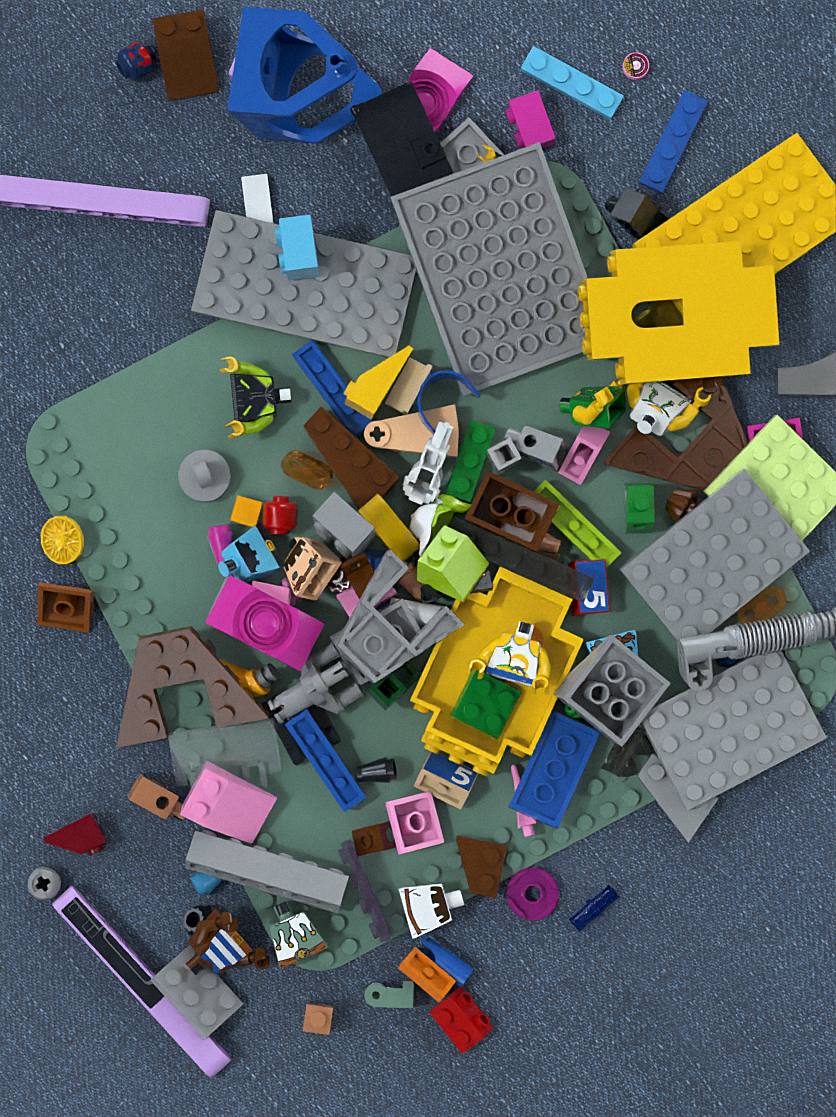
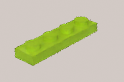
(578, 528)

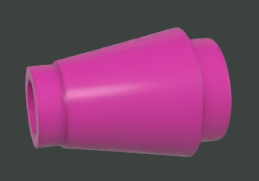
(219, 539)

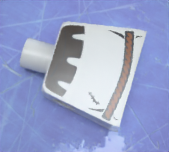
(428, 906)

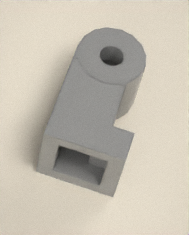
(503, 455)

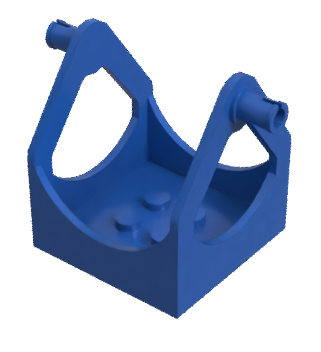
(266, 66)

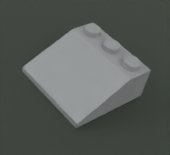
(612, 690)

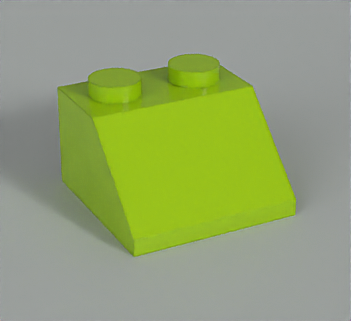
(451, 564)

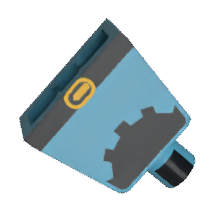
(251, 556)

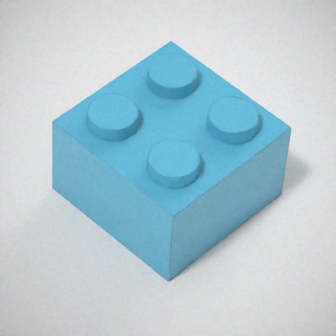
(298, 246)

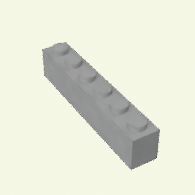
(266, 871)

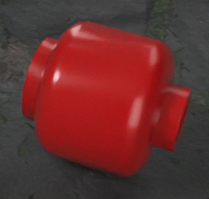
(280, 515)

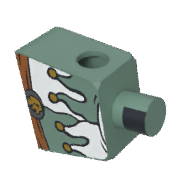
(294, 935)

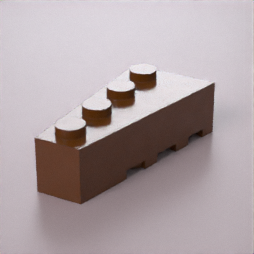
(352, 462)

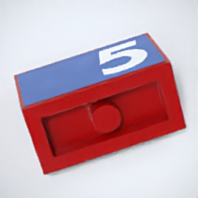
(597, 598)

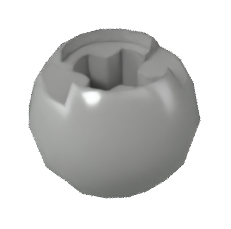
(53, 886)

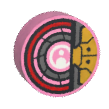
(635, 66)

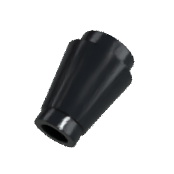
(380, 771)

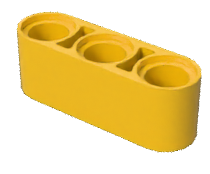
(389, 528)

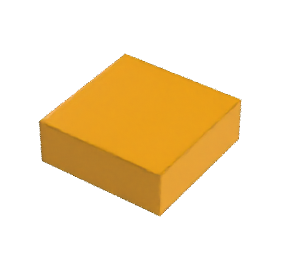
(246, 511)

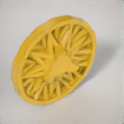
(62, 540)

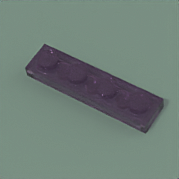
(368, 902)

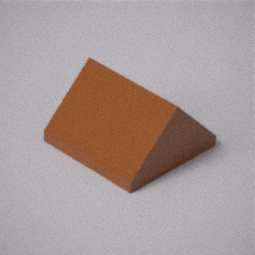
(65, 607)

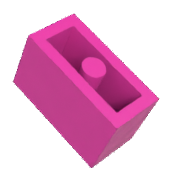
(530, 121)

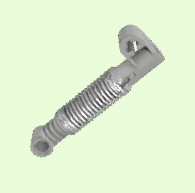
(737, 641)

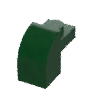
(393, 685)

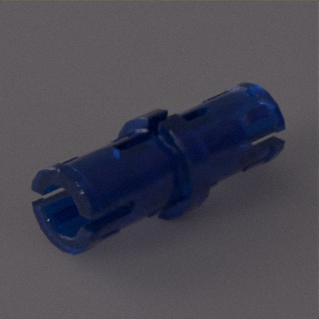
(594, 908)

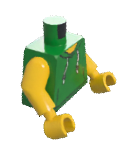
(596, 405)

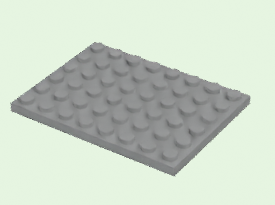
(497, 266)

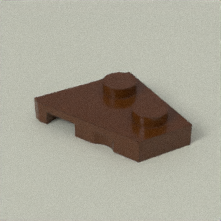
(482, 864)

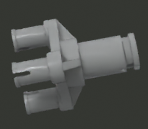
(315, 687)

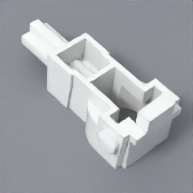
(431, 460)

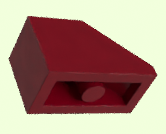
(80, 836)

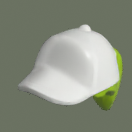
(430, 518)

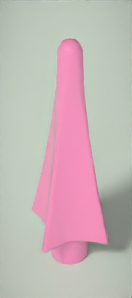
(524, 821)

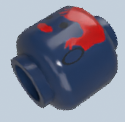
(135, 61)

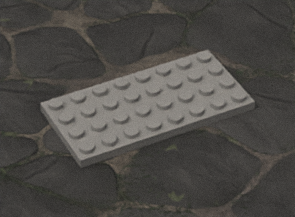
(351, 305)

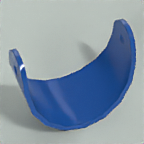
(440, 375)

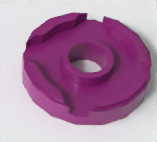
(532, 909)

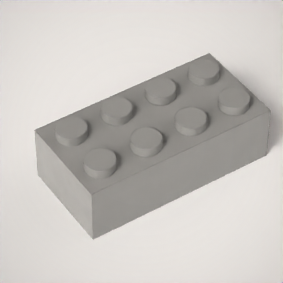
(343, 526)

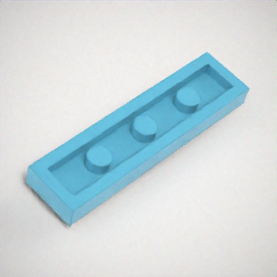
(571, 83)

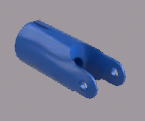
(447, 961)

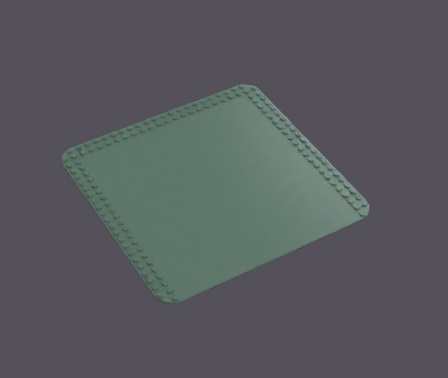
(146, 554)

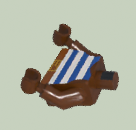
(222, 946)

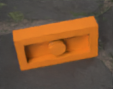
(426, 974)

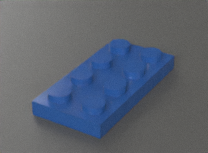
(554, 770)

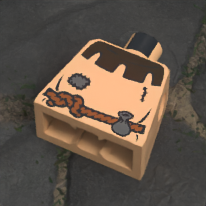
(310, 567)

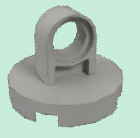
(204, 476)

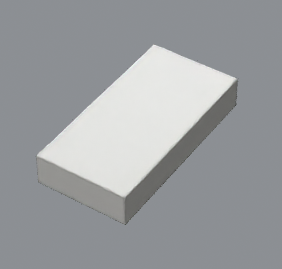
(257, 197)

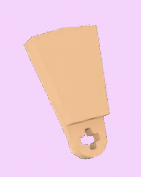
(410, 435)

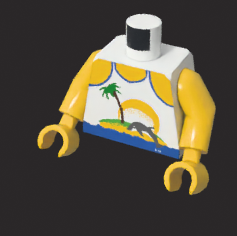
(515, 659)

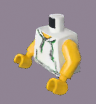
(661, 407)

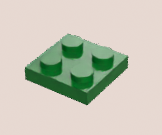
(485, 704)

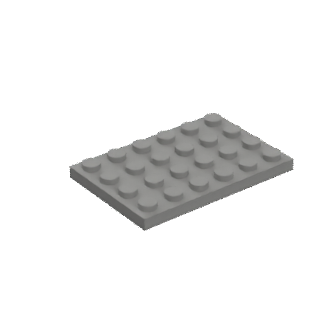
(715, 558)
(733, 728)

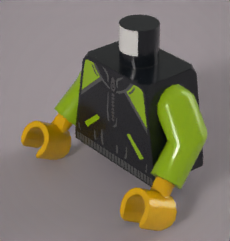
(253, 397)

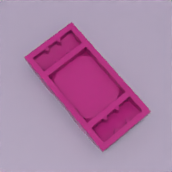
(439, 86)
(264, 623)

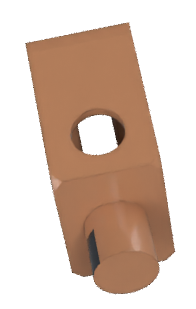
(147, 791)

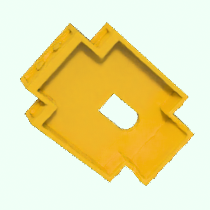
(722, 311)
(447, 668)

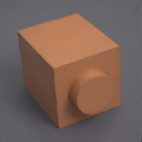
(318, 1018)

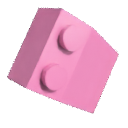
(227, 803)

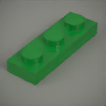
(470, 461)

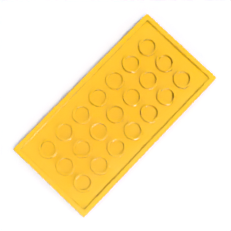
(772, 206)

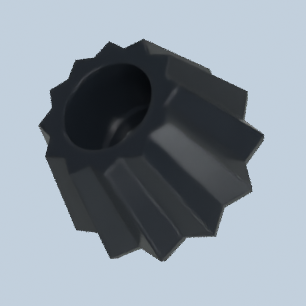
(195, 915)

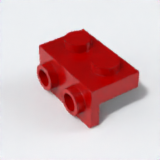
(461, 1019)

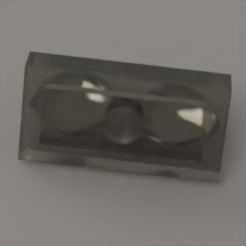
(619, 758)

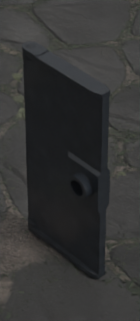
(401, 139)

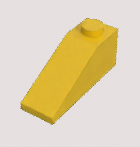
(372, 386)

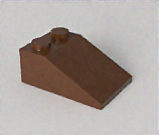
(186, 55)
(512, 511)

